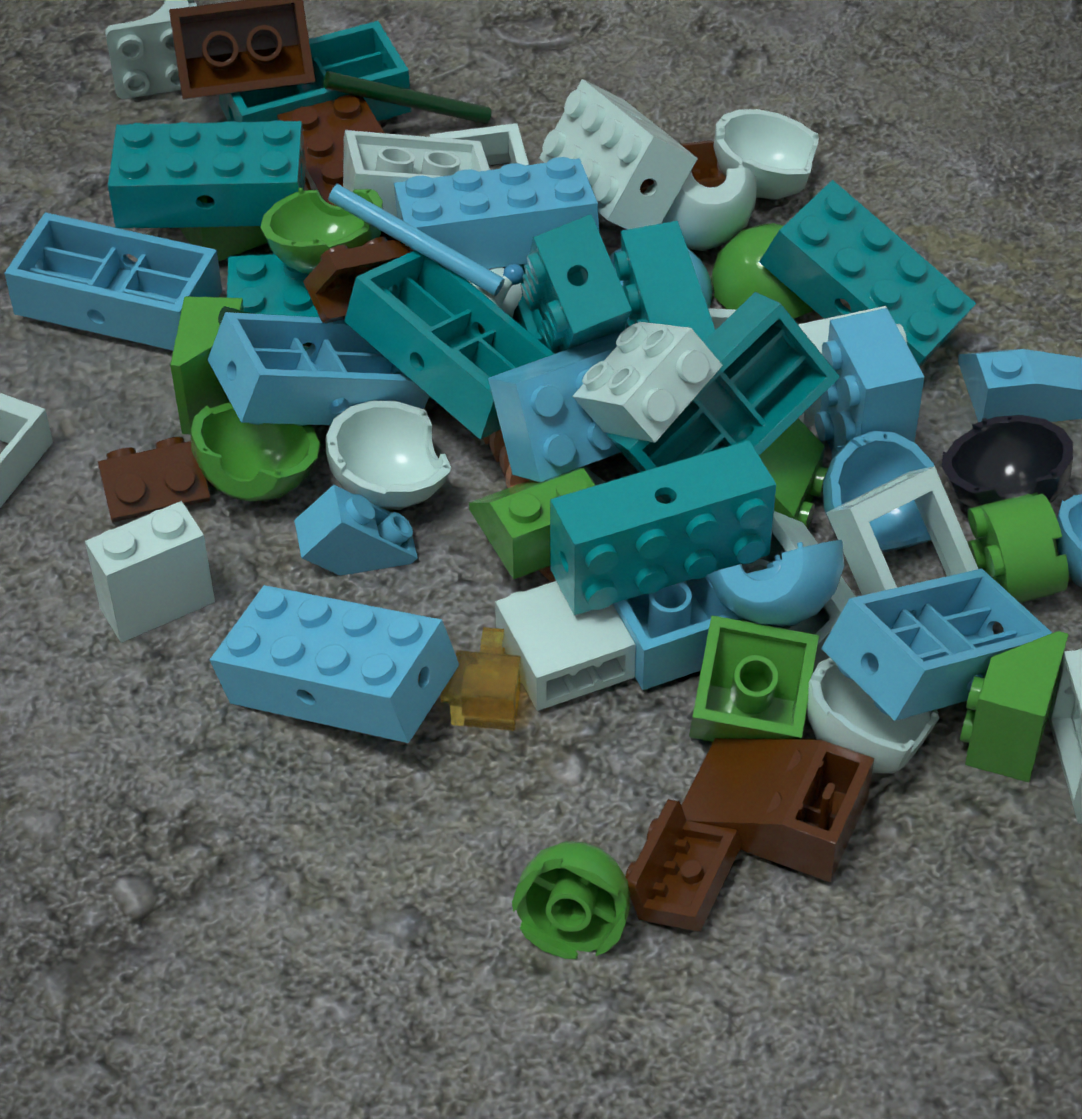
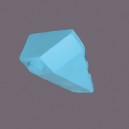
(1023, 384)

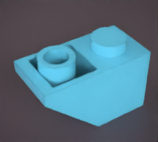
(353, 535)

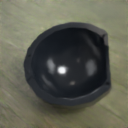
(1008, 459)

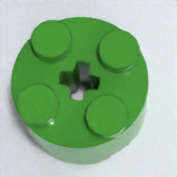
(1019, 546)

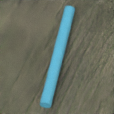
(416, 239)

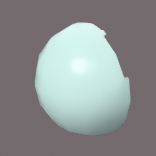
(770, 146)
(716, 213)
(386, 454)
(848, 718)

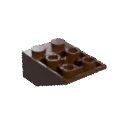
(784, 797)

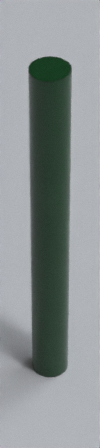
(406, 97)

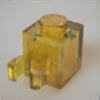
(485, 685)

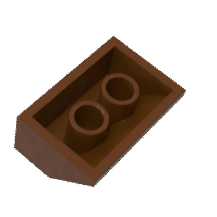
(241, 47)

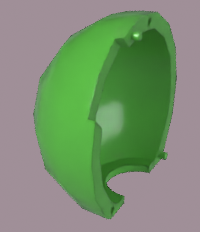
(307, 226)
(740, 274)
(250, 458)

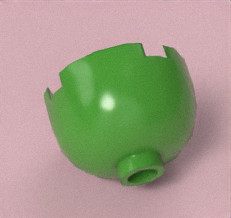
(572, 900)

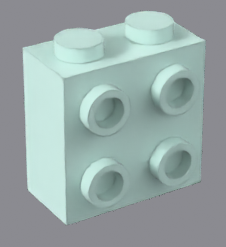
(646, 380)
(150, 571)
(563, 651)

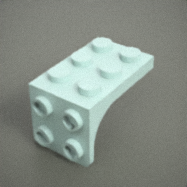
(145, 54)

